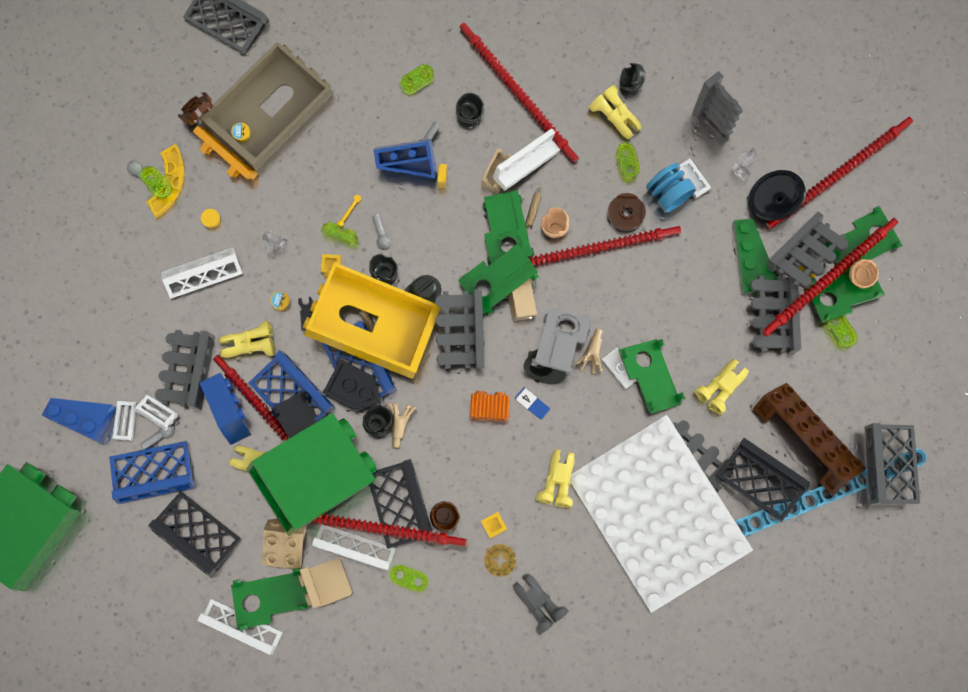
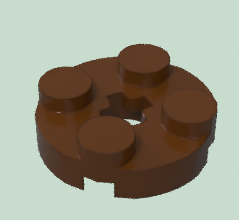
(195, 108)
(634, 205)

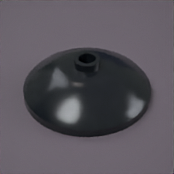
(777, 187)

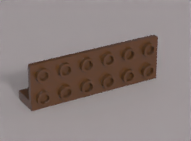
(814, 433)

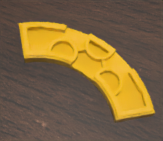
(174, 175)

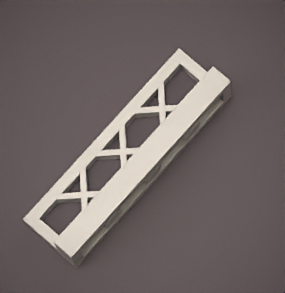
(526, 160)
(199, 266)
(348, 553)
(237, 634)

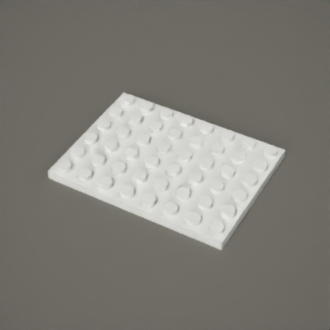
(659, 513)

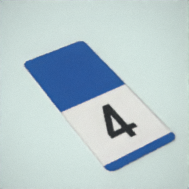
(532, 403)

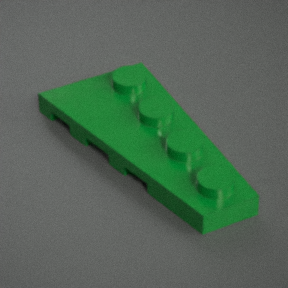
(751, 254)

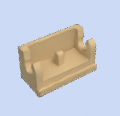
(487, 180)
(522, 302)

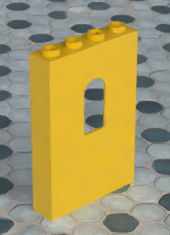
(401, 325)

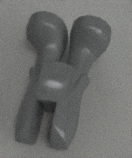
(535, 599)

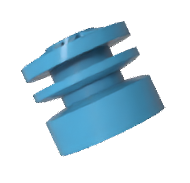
(673, 190)

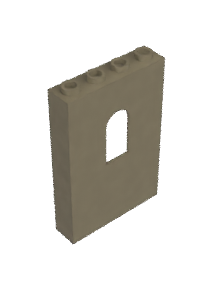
(243, 100)

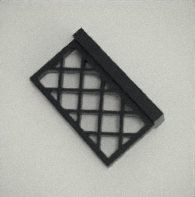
(768, 464)
(415, 496)
(183, 547)

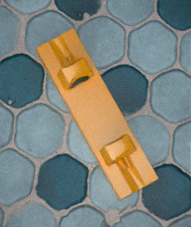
(213, 143)

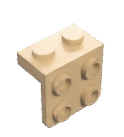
(281, 549)
(325, 583)

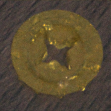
(494, 552)

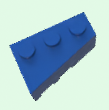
(409, 157)
(225, 408)
(82, 417)

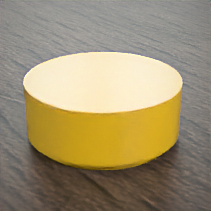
(210, 218)

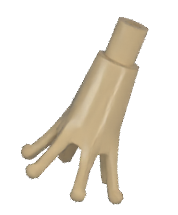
(592, 352)
(399, 422)

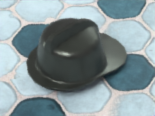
(425, 287)
(542, 373)

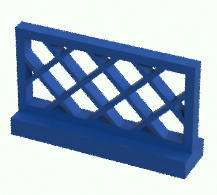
(381, 373)
(299, 379)
(154, 488)

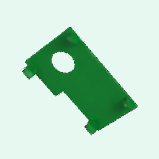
(505, 221)
(862, 231)
(503, 275)
(846, 295)
(653, 380)
(275, 594)

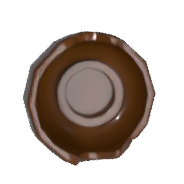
(444, 516)

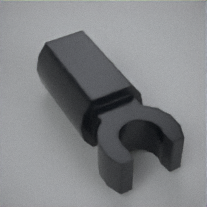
(305, 312)

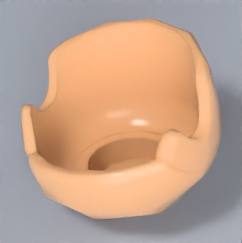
(555, 222)
(863, 273)

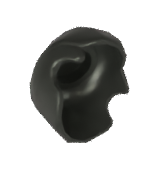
(632, 77)
(469, 108)
(383, 268)
(377, 421)

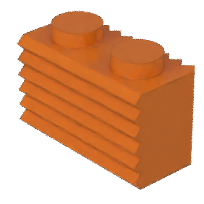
(489, 407)

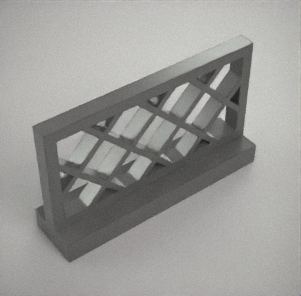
(236, 6)
(876, 463)

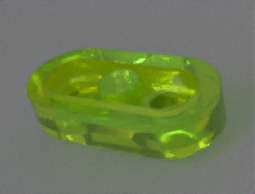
(419, 79)
(629, 161)
(157, 183)
(332, 230)
(843, 329)
(409, 578)

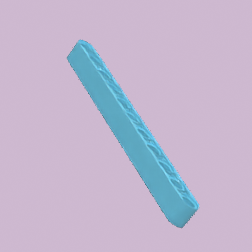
(817, 498)

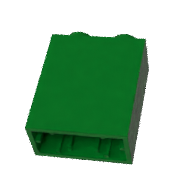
(312, 473)
(30, 523)

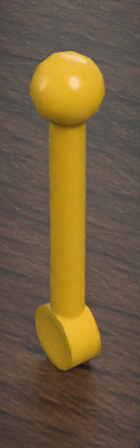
(357, 198)

